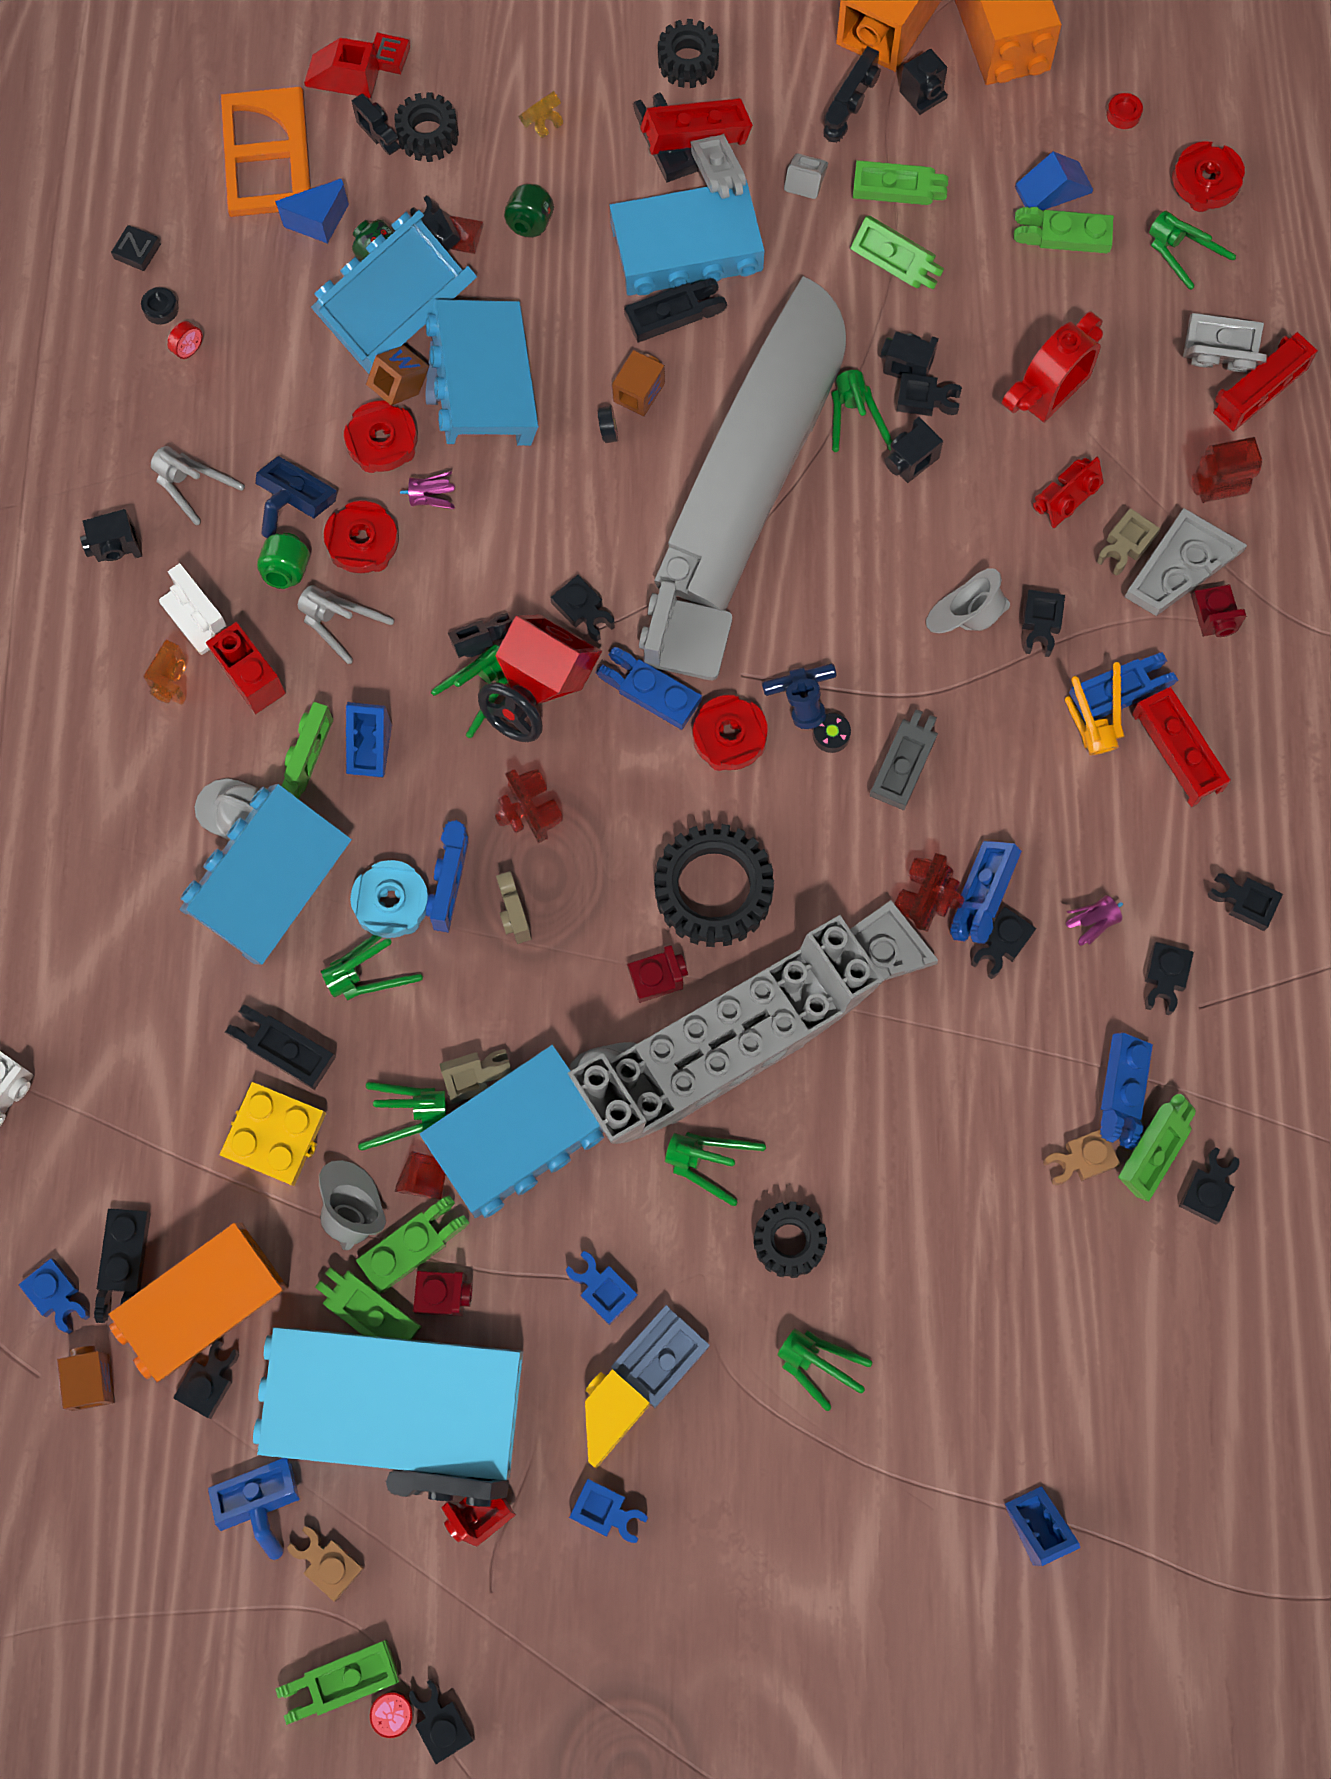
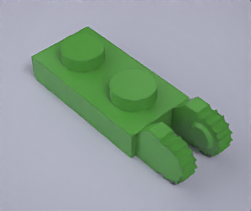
(1064, 230)
(409, 1246)
(343, 1681)

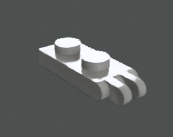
(718, 165)

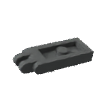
(905, 761)

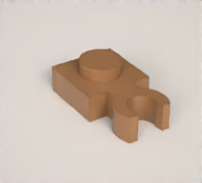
(1087, 1155)
(330, 1568)

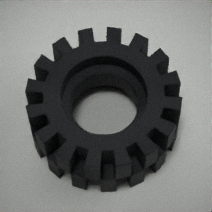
(688, 69)
(426, 110)
(795, 1215)

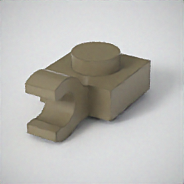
(468, 1076)

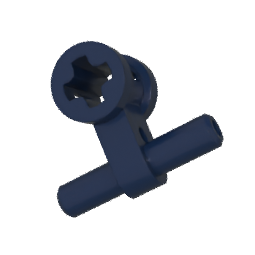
(803, 693)

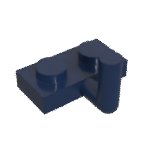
(293, 487)

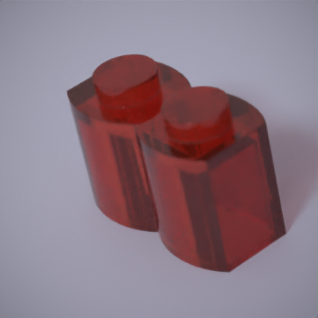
(1227, 470)

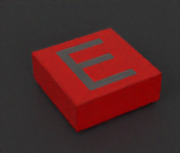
(391, 52)

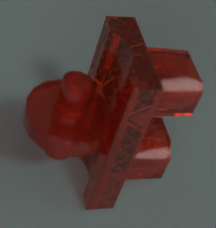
(538, 818)
(934, 895)

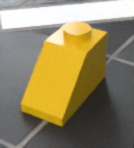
(610, 1414)

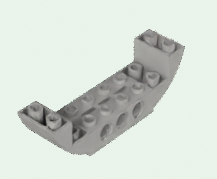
(728, 1037)

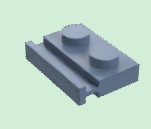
(660, 1356)

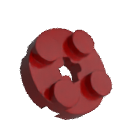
(1202, 192)
(384, 455)
(367, 556)
(726, 753)

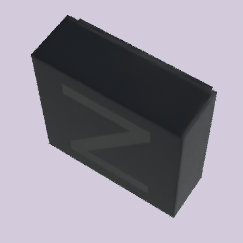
(135, 248)

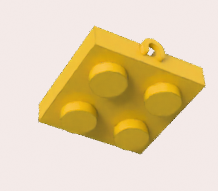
(273, 1134)

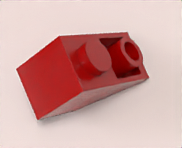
(344, 68)
(246, 668)

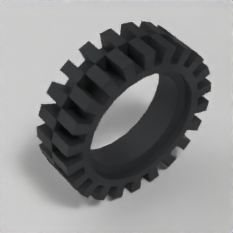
(722, 842)

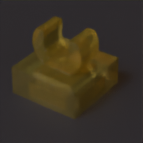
(540, 112)

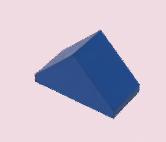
(1053, 182)
(315, 210)
(367, 739)
(1041, 1527)

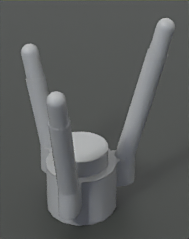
(175, 468)
(323, 605)

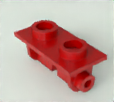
(1080, 482)

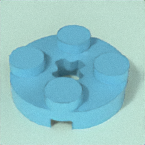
(404, 915)

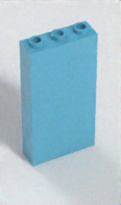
(389, 1403)

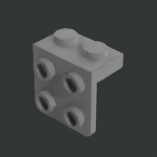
(1224, 340)
(684, 635)

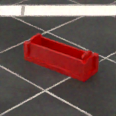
(678, 125)
(1265, 382)
(1181, 745)

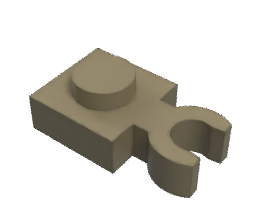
(1128, 538)
(513, 918)

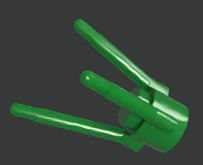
(1171, 231)
(853, 393)
(488, 669)
(343, 975)
(426, 1104)
(689, 1150)
(801, 1352)

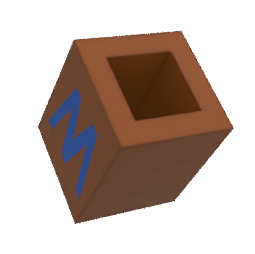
(397, 375)
(639, 382)
(85, 1379)

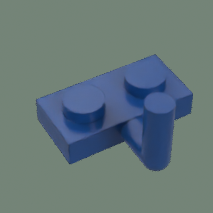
(252, 1498)

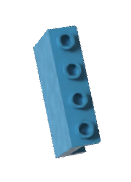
(686, 239)
(390, 290)
(482, 369)
(264, 872)
(513, 1133)

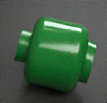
(283, 560)

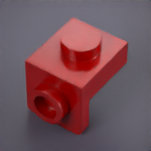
(476, 1523)

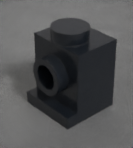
(924, 81)
(908, 355)
(914, 451)
(110, 537)

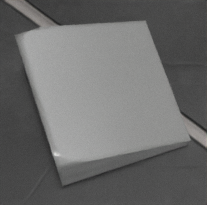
(805, 176)

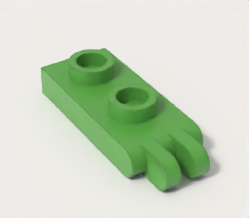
(898, 183)
(896, 253)
(302, 758)
(1158, 1147)
(365, 1307)

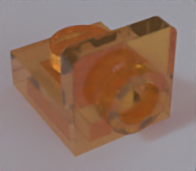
(165, 669)

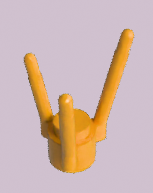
(1098, 734)

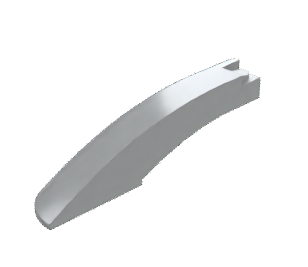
(756, 449)

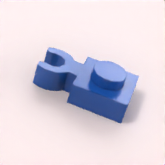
(51, 1292)
(605, 1292)
(600, 1510)

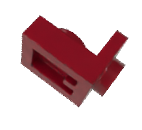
(1217, 611)
(658, 974)
(442, 1293)

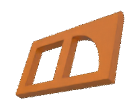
(288, 110)

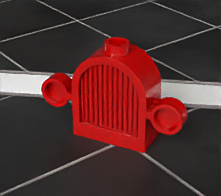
(1058, 369)

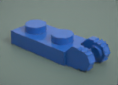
(1134, 686)
(651, 689)
(448, 874)
(985, 891)
(1125, 1090)

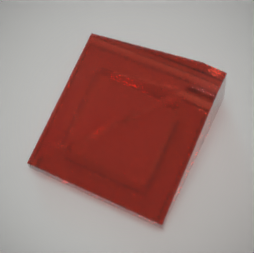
(470, 233)
(421, 1177)

